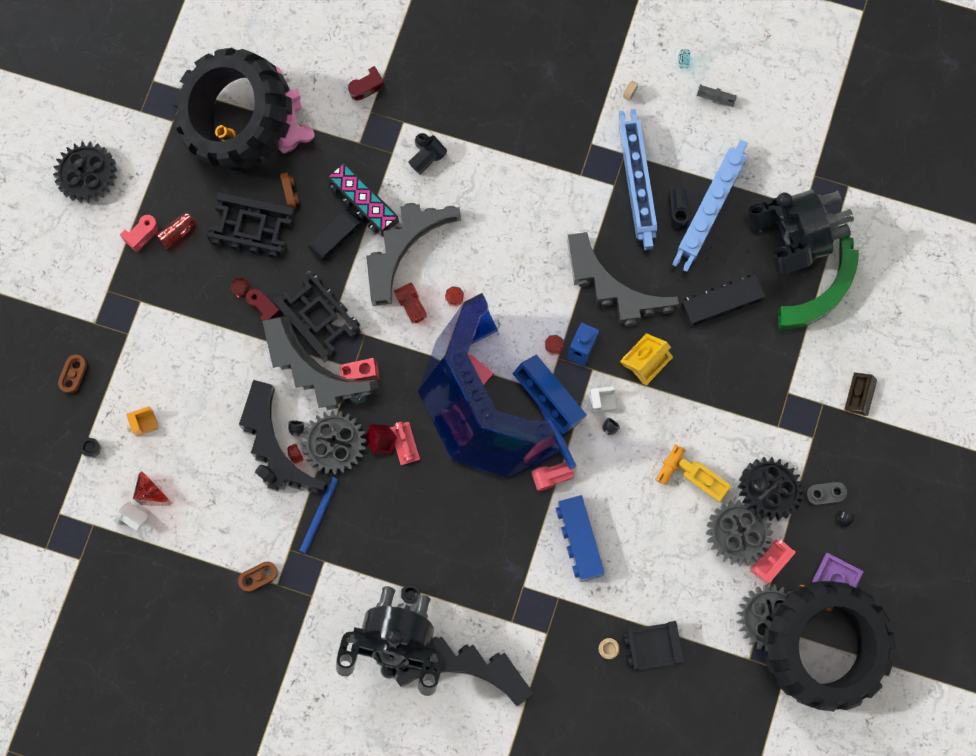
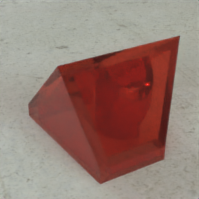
(148, 493)

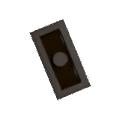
(861, 393)

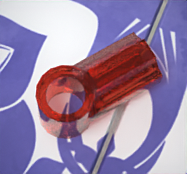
(408, 298)

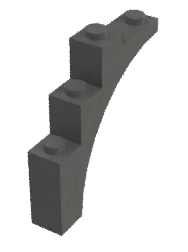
(398, 241)
(630, 303)
(307, 373)

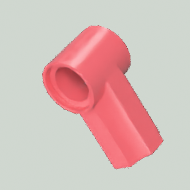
(547, 477)

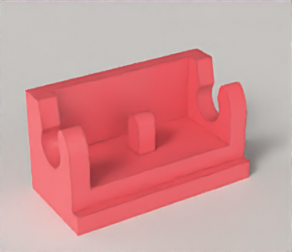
(773, 561)

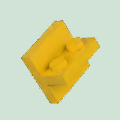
(647, 358)

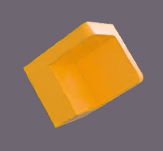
(142, 421)

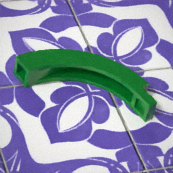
(805, 314)

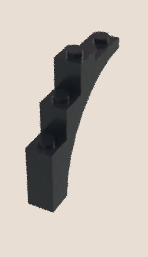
(258, 419)
(469, 661)

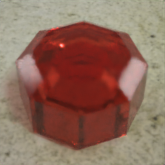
(240, 287)
(454, 296)
(554, 344)
(294, 454)

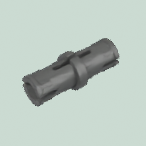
(716, 95)

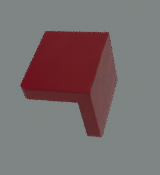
(381, 439)

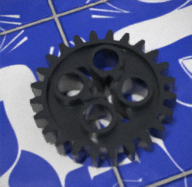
(102, 173)
(758, 475)

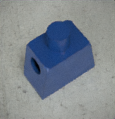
(583, 343)

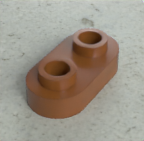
(288, 182)
(70, 374)
(258, 576)

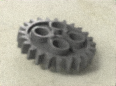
(329, 460)
(721, 536)
(751, 619)

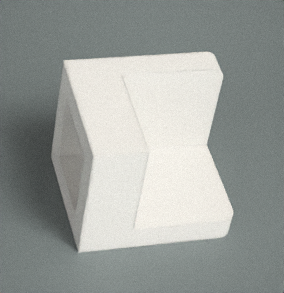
(602, 399)

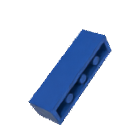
(549, 394)
(580, 538)

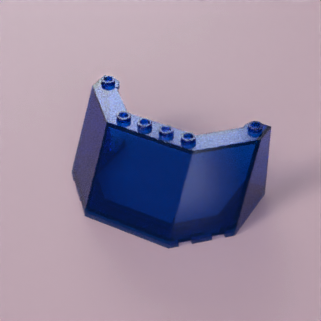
(463, 410)

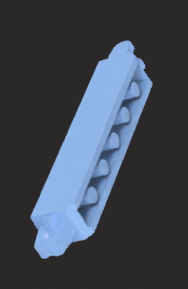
(638, 179)
(711, 205)

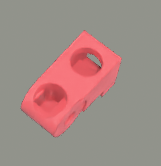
(140, 233)
(361, 370)

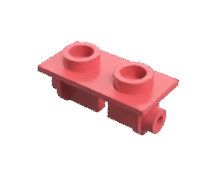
(405, 443)

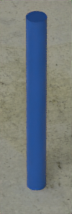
(562, 445)
(319, 515)

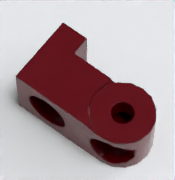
(366, 86)
(260, 302)

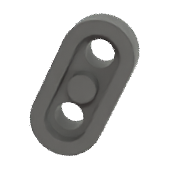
(826, 494)

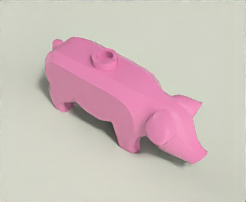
(295, 133)

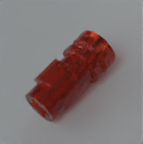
(177, 228)

